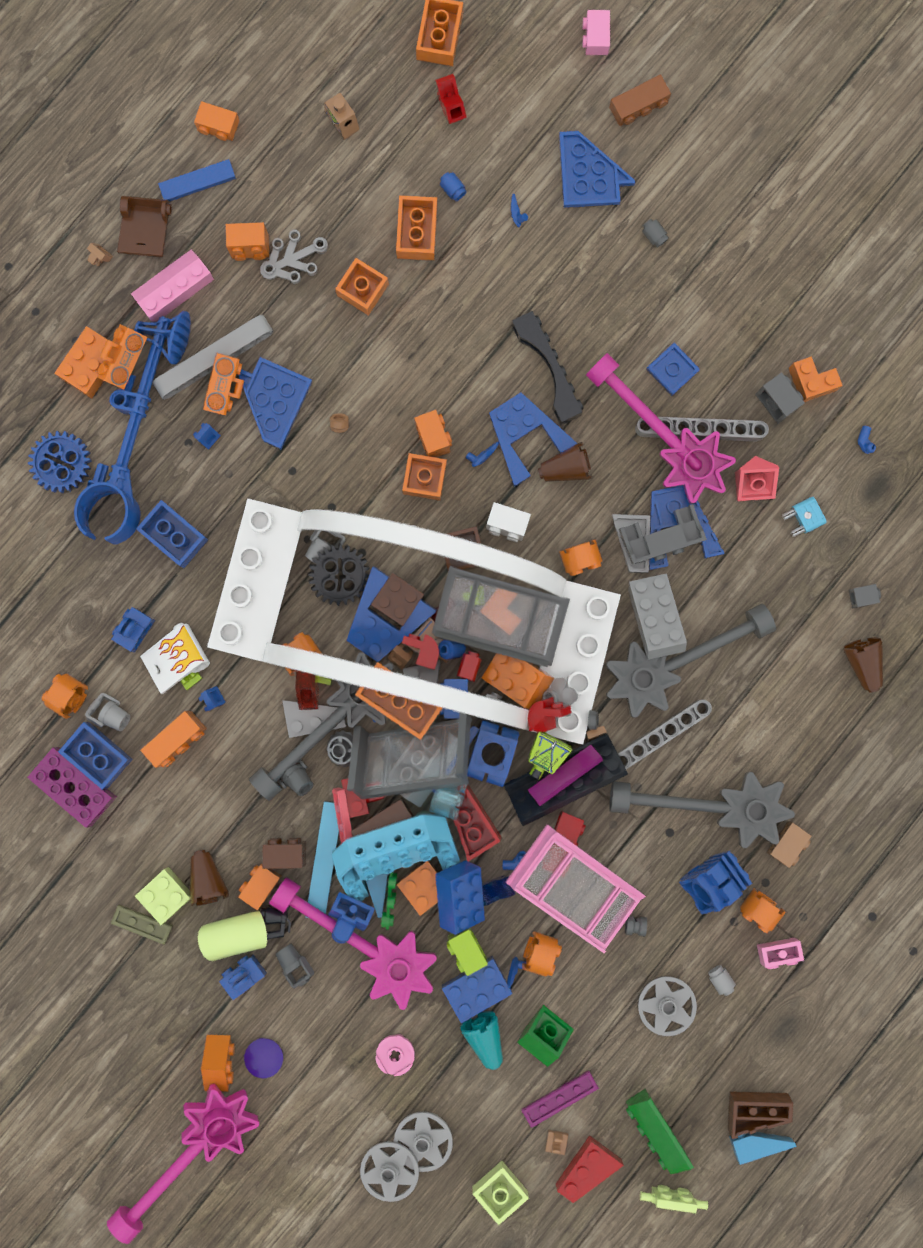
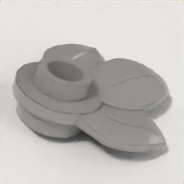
(561, 693)

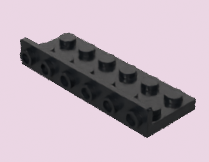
(599, 776)

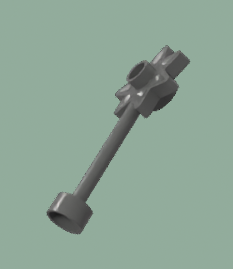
(645, 680)
(349, 705)
(751, 810)

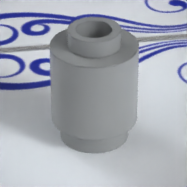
(721, 980)

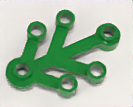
(387, 918)

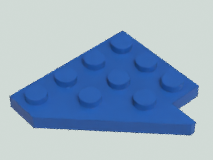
(588, 173)
(274, 399)

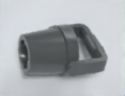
(297, 779)
(289, 961)

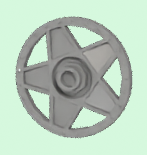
(667, 1006)
(424, 1140)
(389, 1171)

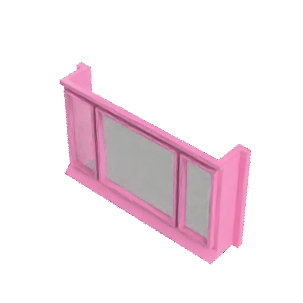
(574, 888)

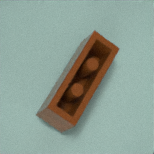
(640, 100)

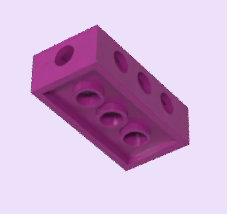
(60, 792)

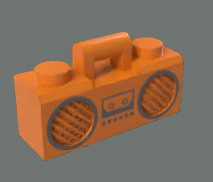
(120, 356)
(222, 375)

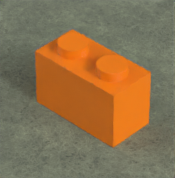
(216, 121)
(259, 886)

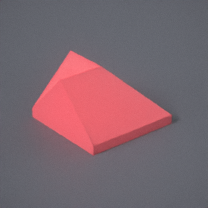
(756, 480)

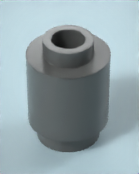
(655, 232)

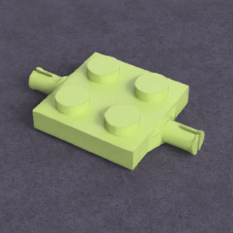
(672, 1199)

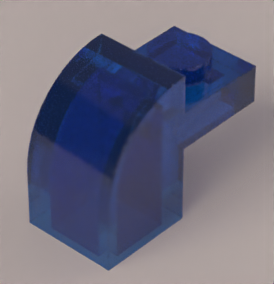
(496, 889)

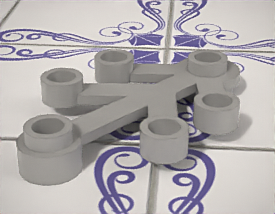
(291, 259)

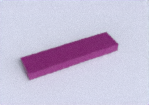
(565, 775)
(559, 1098)

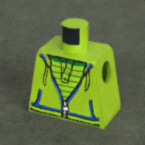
(547, 754)

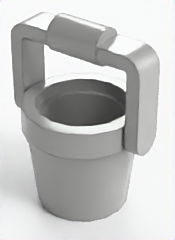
(318, 544)
(110, 715)

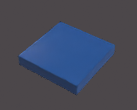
(673, 369)

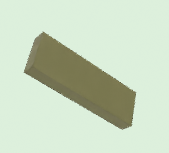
(141, 924)

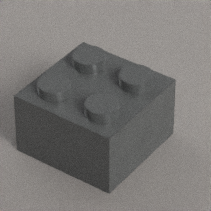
(780, 397)

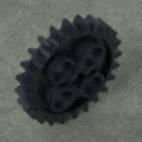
(355, 574)

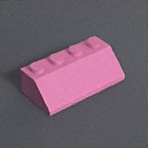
(172, 286)

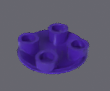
(263, 1058)

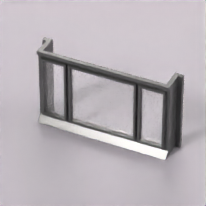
(500, 617)
(402, 763)

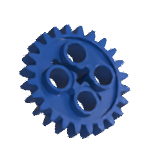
(67, 447)

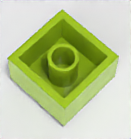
(467, 950)

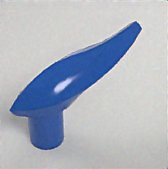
(515, 212)
(483, 456)
(515, 965)

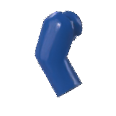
(863, 441)
(512, 864)

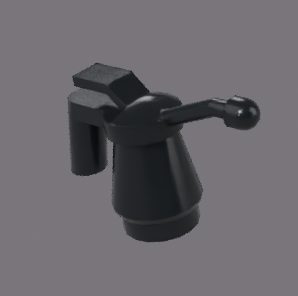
(274, 916)

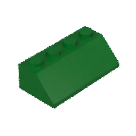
(658, 1132)

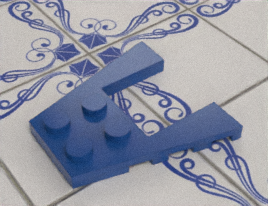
(517, 419)
(662, 516)
(373, 633)

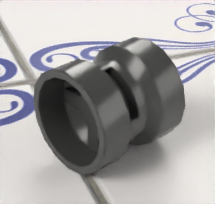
(636, 926)

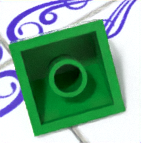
(545, 1036)

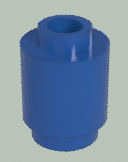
(452, 186)
(451, 649)

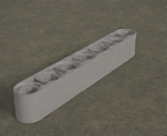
(202, 362)
(710, 426)
(660, 732)

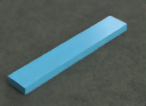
(323, 860)

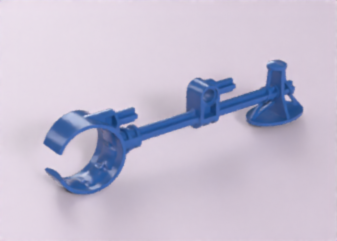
(134, 405)

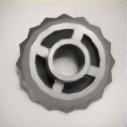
(340, 747)

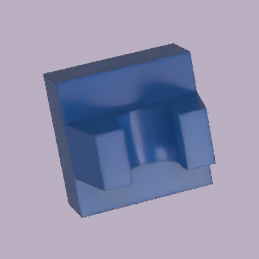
(206, 436)
(212, 698)

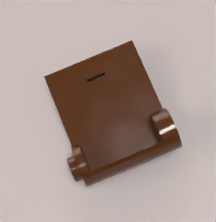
(143, 226)

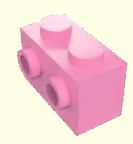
(780, 952)

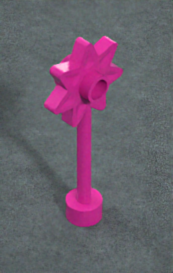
(692, 461)
(394, 965)
(213, 1126)

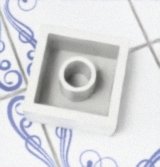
(507, 522)

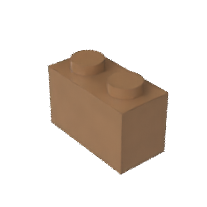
(791, 843)

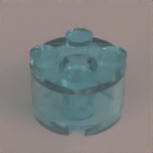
(447, 800)

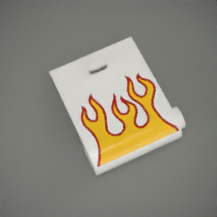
(174, 657)

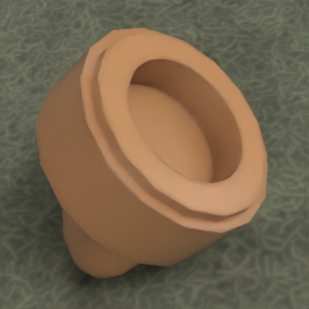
(339, 422)

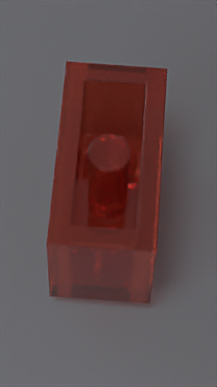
(307, 690)

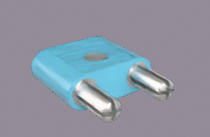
(808, 515)

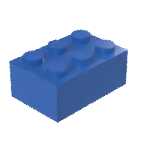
(172, 534)
(95, 755)
(460, 897)
(477, 991)

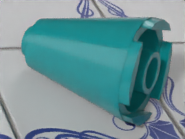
(484, 1038)

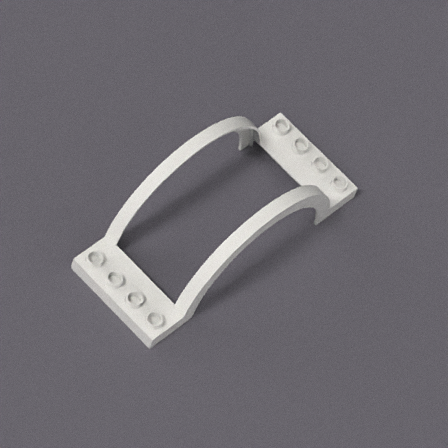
(262, 569)

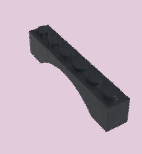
(530, 334)

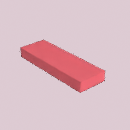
(342, 813)

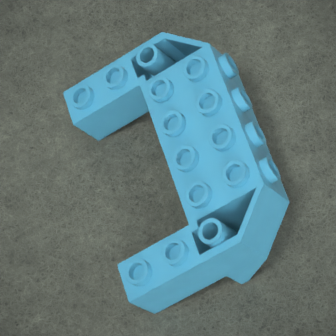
(393, 848)

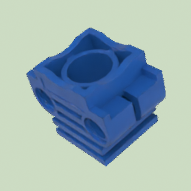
(508, 741)
(716, 882)

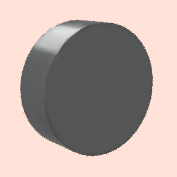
(593, 720)

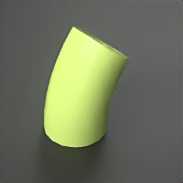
(232, 936)

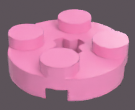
(406, 1056)

